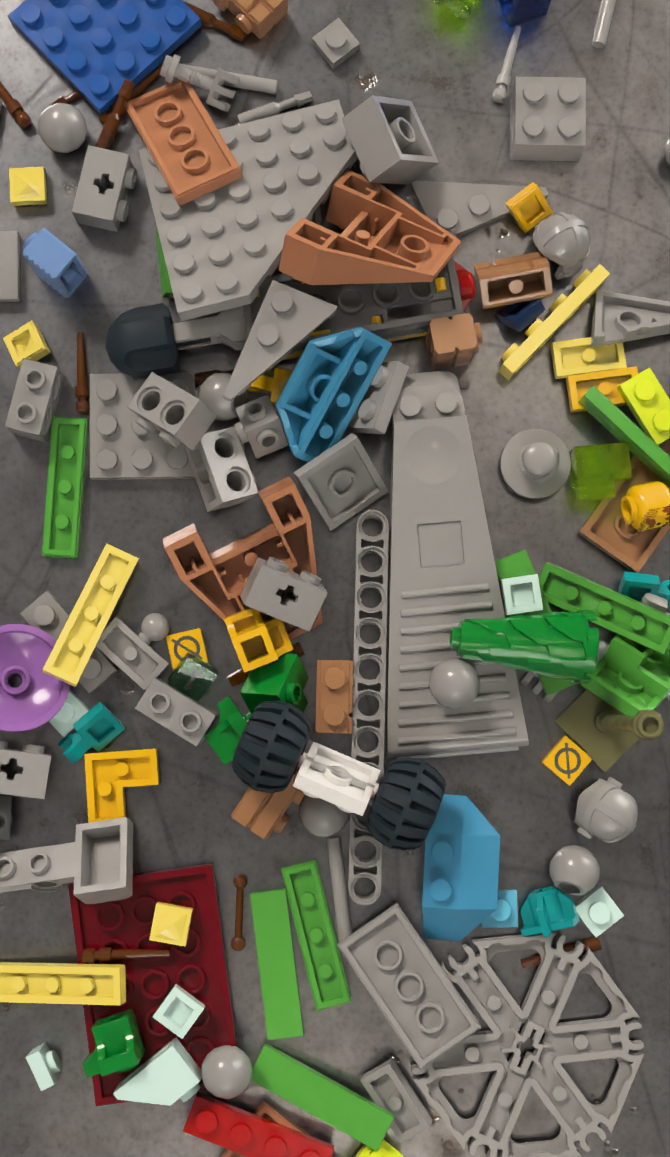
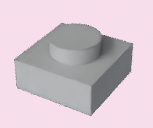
(335, 43)

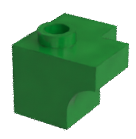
(277, 682)
(228, 731)
(116, 1045)

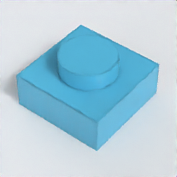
(506, 913)

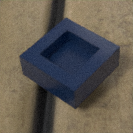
(521, 314)

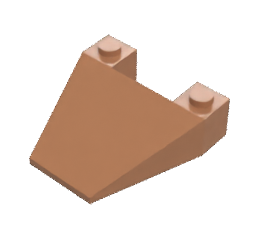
(379, 244)
(223, 573)

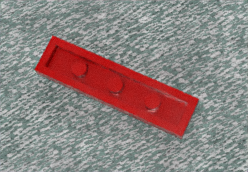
(248, 1132)

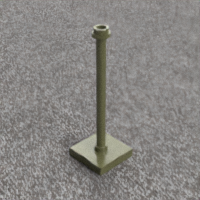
(604, 730)

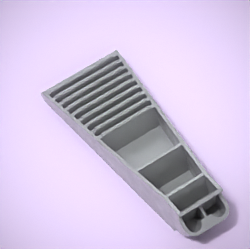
(440, 576)

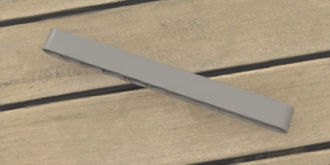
(377, 616)

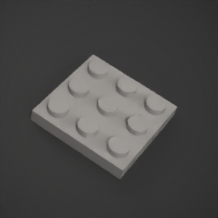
(121, 446)

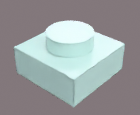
(521, 594)
(69, 713)
(598, 911)
(179, 1011)
(44, 1065)

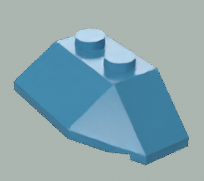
(328, 389)
(459, 870)

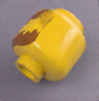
(647, 506)

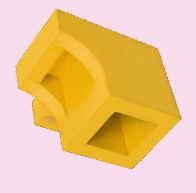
(257, 640)

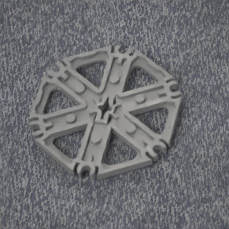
(559, 1044)

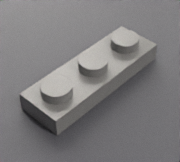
(51, 617)

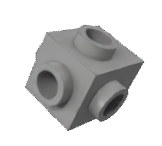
(260, 426)

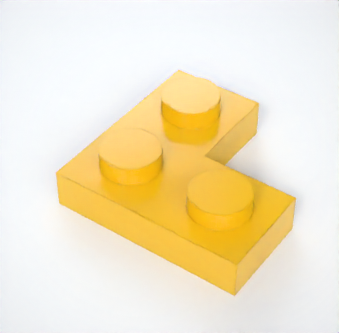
(109, 775)

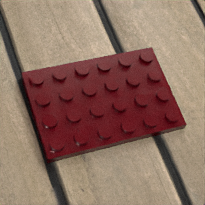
(196, 968)

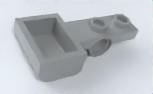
(96, 863)

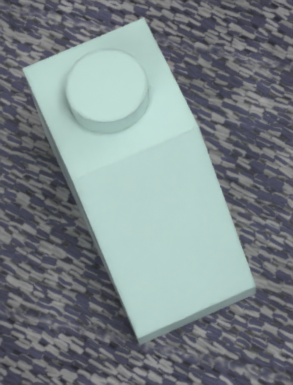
(162, 1078)

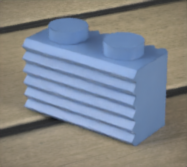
(54, 262)

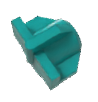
(547, 911)

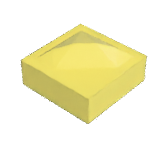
(28, 186)
(26, 343)
(171, 924)

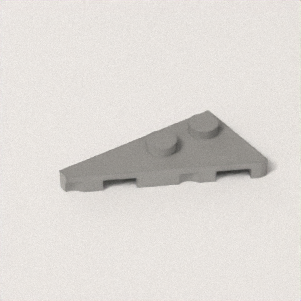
(464, 206)
(627, 318)
(281, 324)

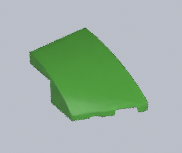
(631, 676)

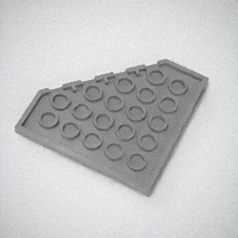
(234, 236)

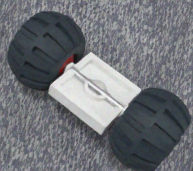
(275, 746)

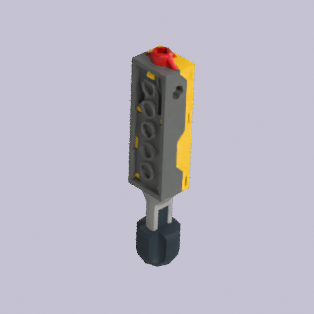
(149, 341)

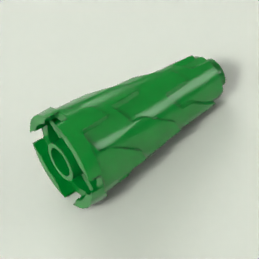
(543, 643)

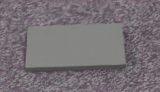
(409, 986)

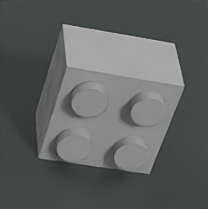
(548, 118)
(389, 140)

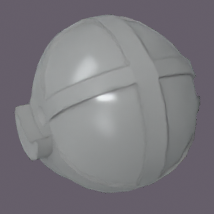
(564, 241)
(606, 811)

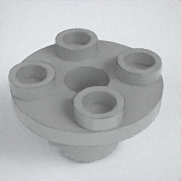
(535, 464)

